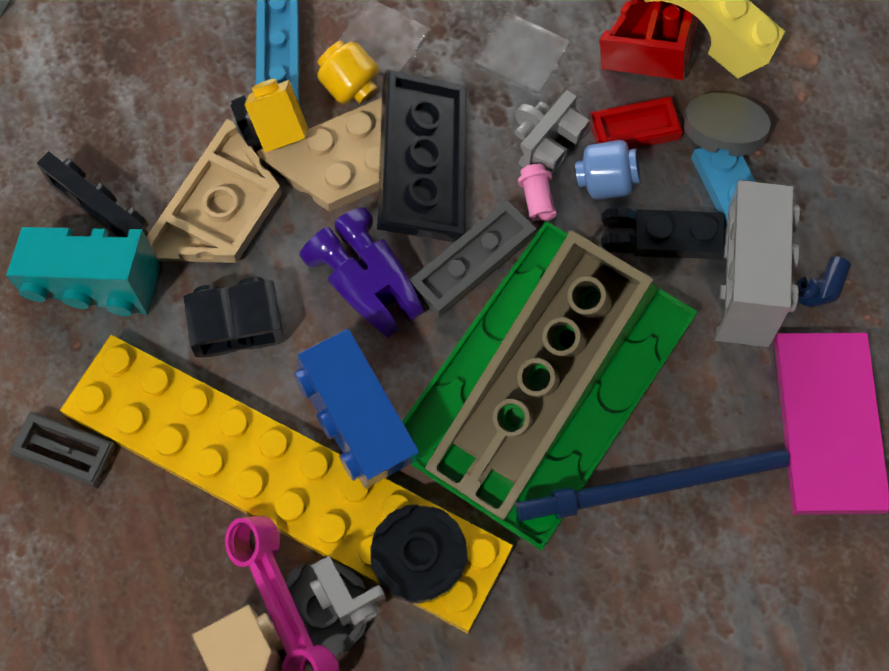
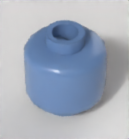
(608, 169)

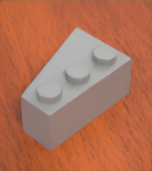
(758, 263)

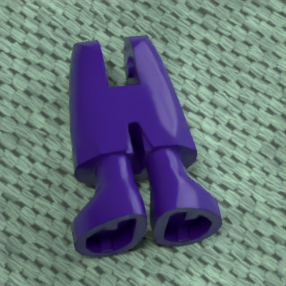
(373, 279)

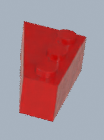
(649, 40)

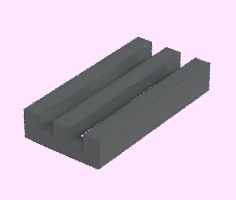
(96, 463)

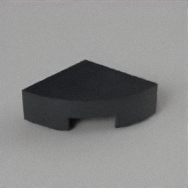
(244, 123)

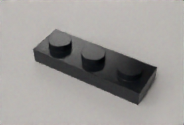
(94, 200)

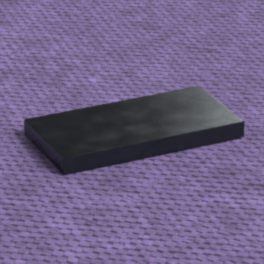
(422, 157)

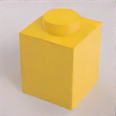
(276, 114)

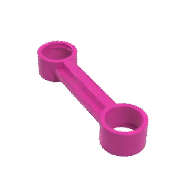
(275, 592)

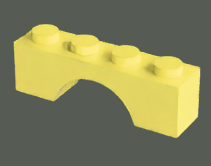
(738, 30)

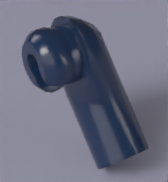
(826, 289)

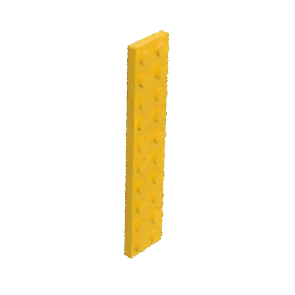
(261, 468)

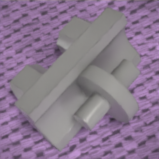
(541, 126)

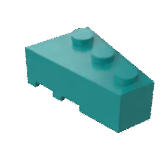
(85, 270)

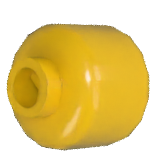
(348, 72)

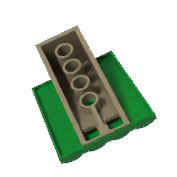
(521, 409)

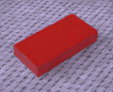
(637, 123)

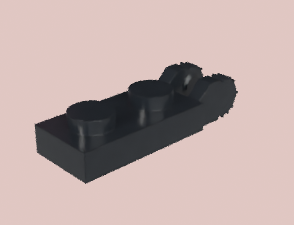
(665, 233)

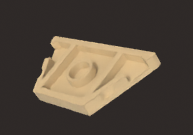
(336, 158)
(217, 204)

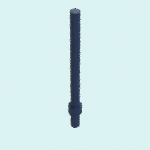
(567, 502)

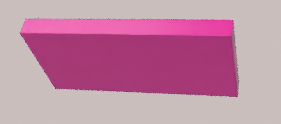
(831, 424)

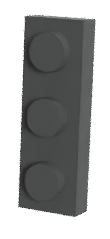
(472, 258)

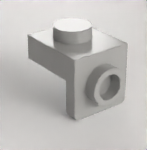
(332, 591)

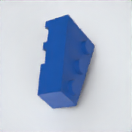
(354, 409)

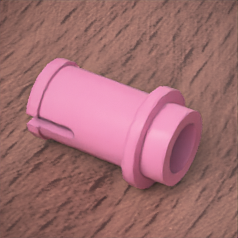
(537, 191)

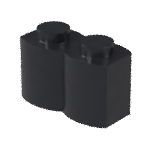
(233, 317)

